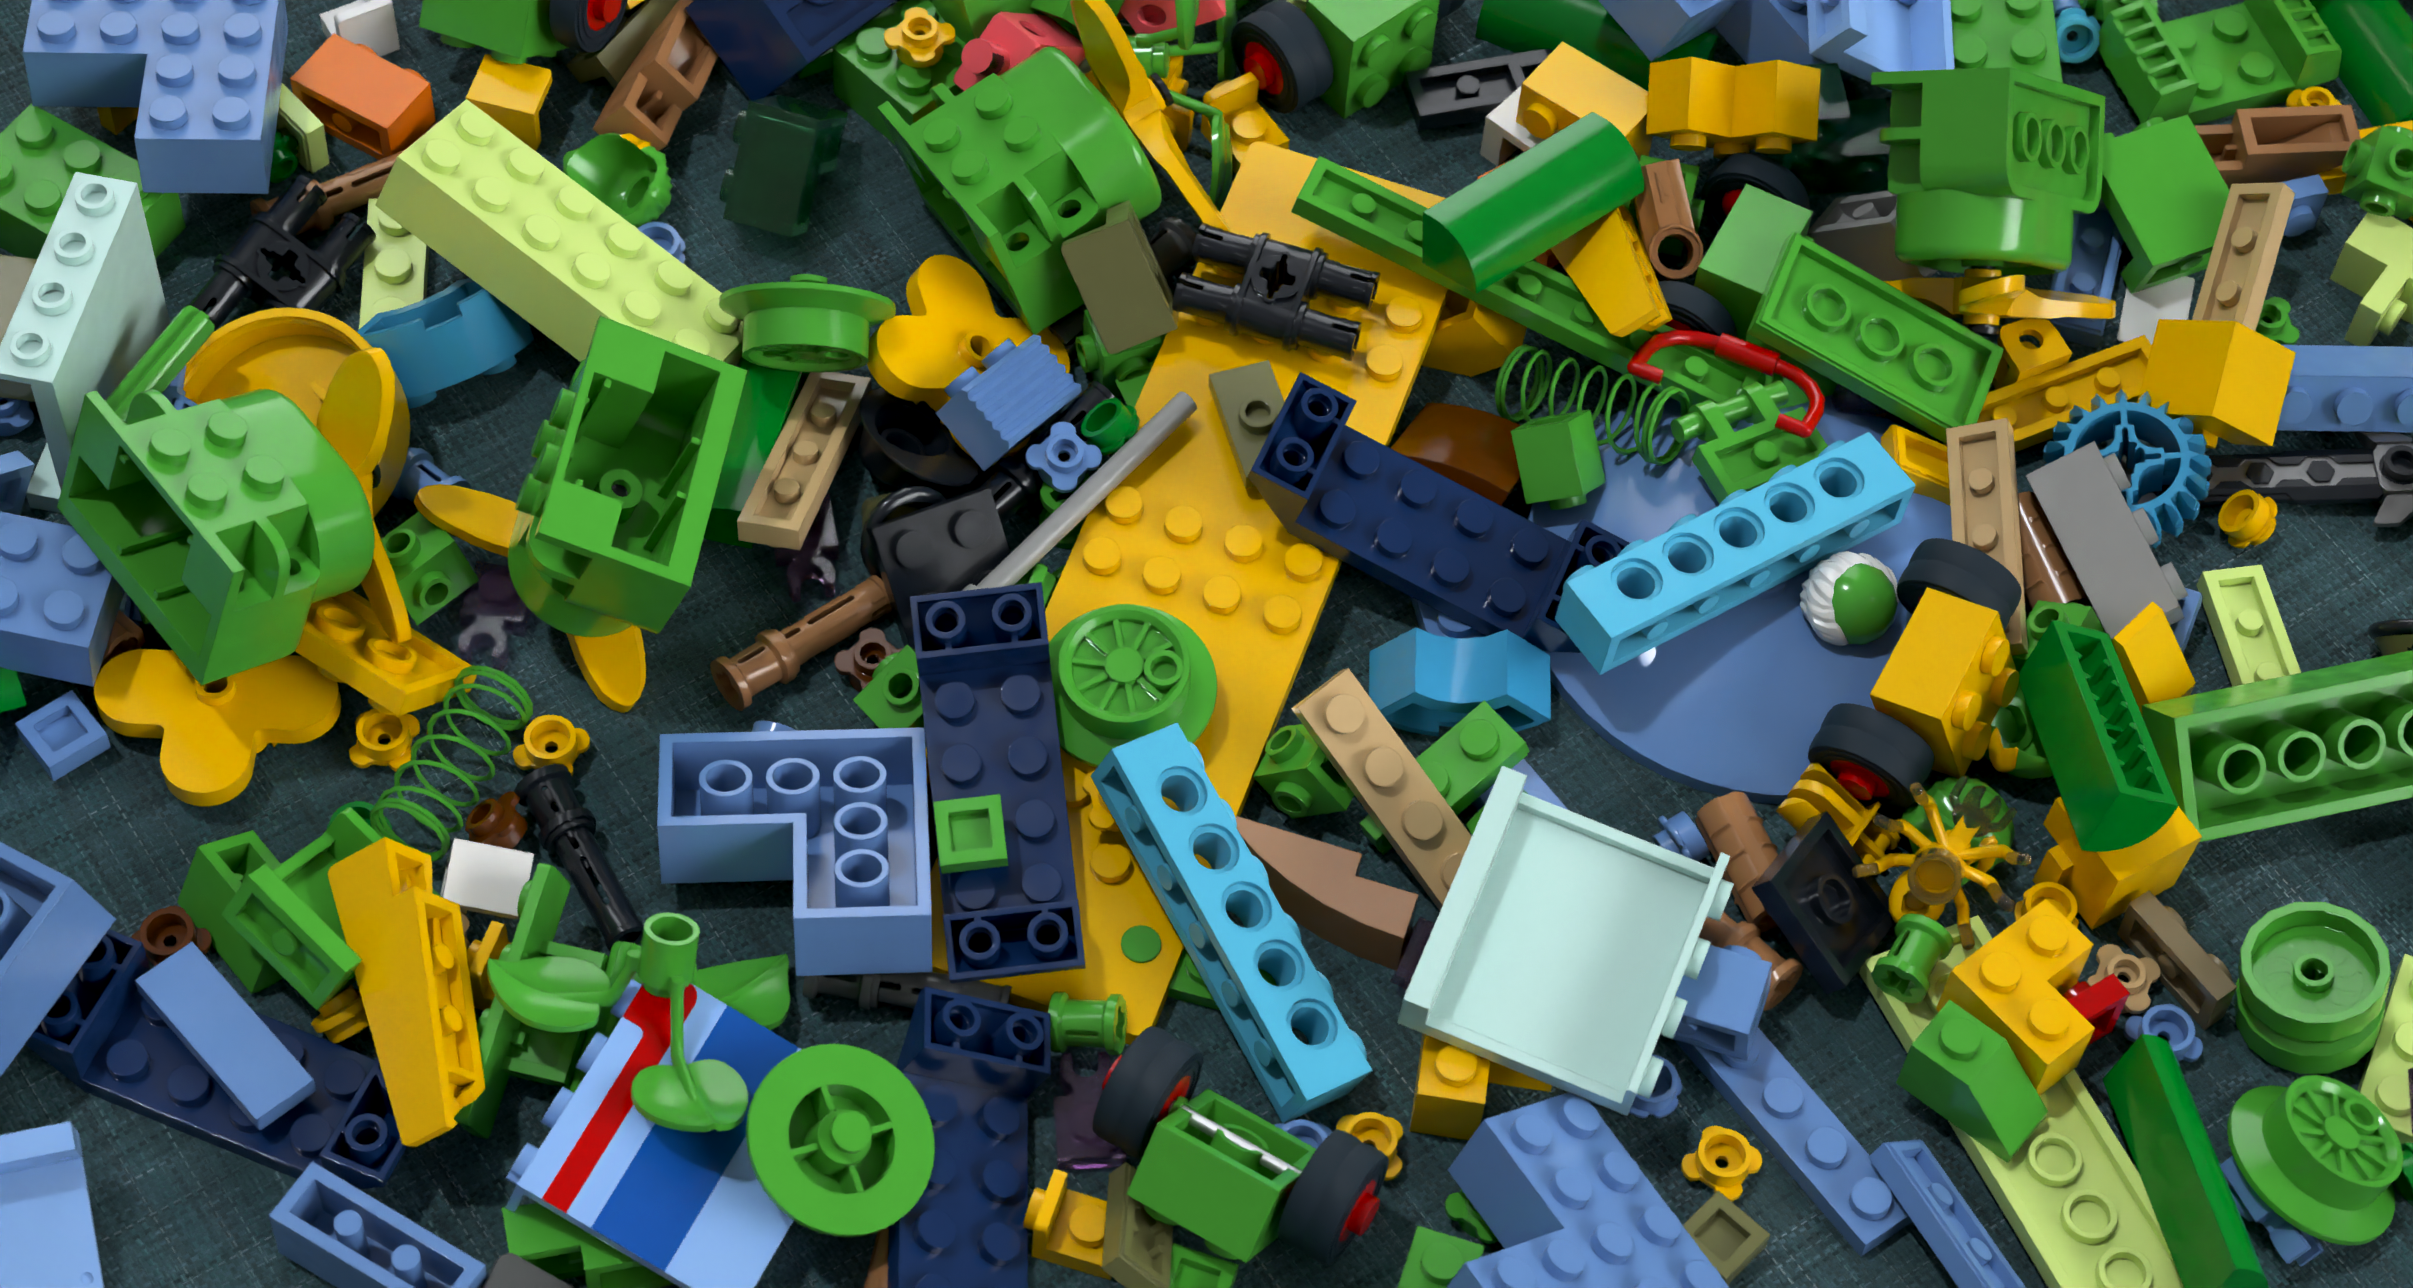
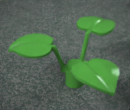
(1155, 57)
(568, 994)

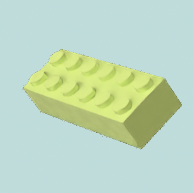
(547, 241)

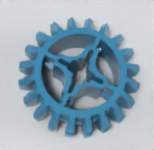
(2174, 462)

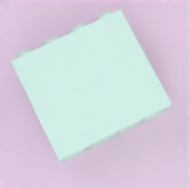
(83, 315)
(1564, 948)

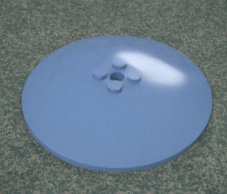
(1751, 686)

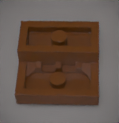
(1464, 447)

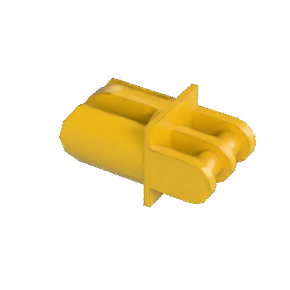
(1820, 792)

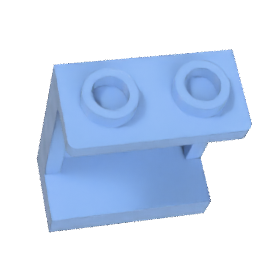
(1881, 35)

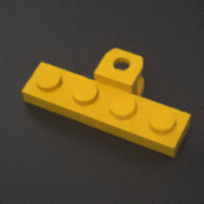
(2045, 387)

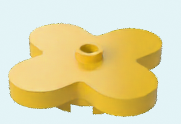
(945, 335)
(214, 727)

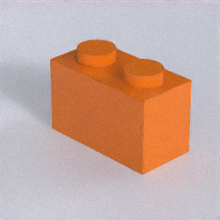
(364, 97)

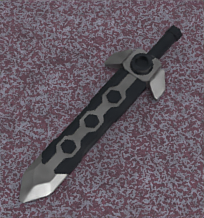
(2333, 476)

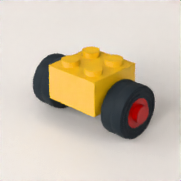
(1937, 684)

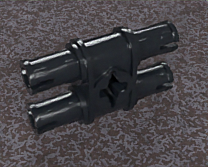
(271, 244)
(1288, 315)

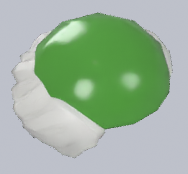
(1850, 599)

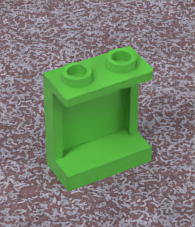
(2163, 199)
(294, 917)

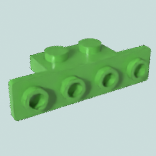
(504, 1041)

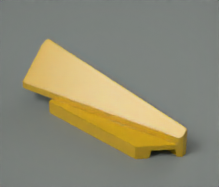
(1615, 274)
(411, 984)

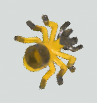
(1940, 866)

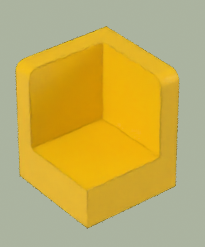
(512, 96)

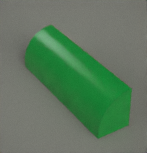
(1582, 25)
(2374, 56)
(1531, 203)
(760, 416)
(2095, 739)
(2181, 1169)

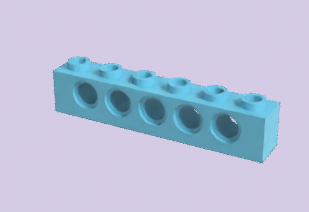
(1732, 551)
(1227, 955)

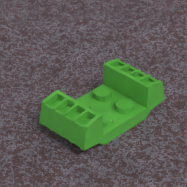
(2216, 58)

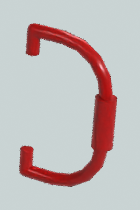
(1741, 353)

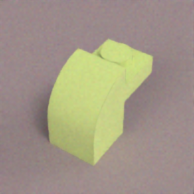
(2379, 269)

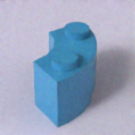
(448, 339)
(1438, 680)

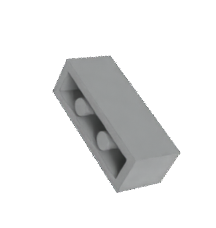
(2105, 538)

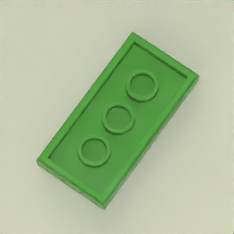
(1874, 339)

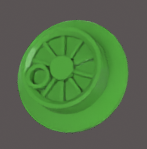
(806, 323)
(1128, 676)
(840, 1140)
(2318, 1157)

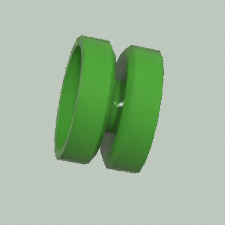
(2311, 987)

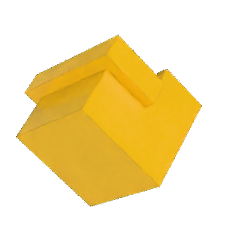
(2219, 379)
(2112, 879)

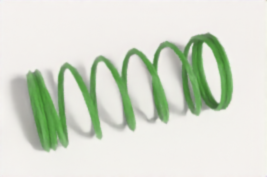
(1540, 387)
(471, 709)

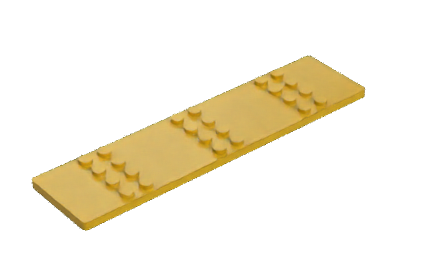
(1218, 559)

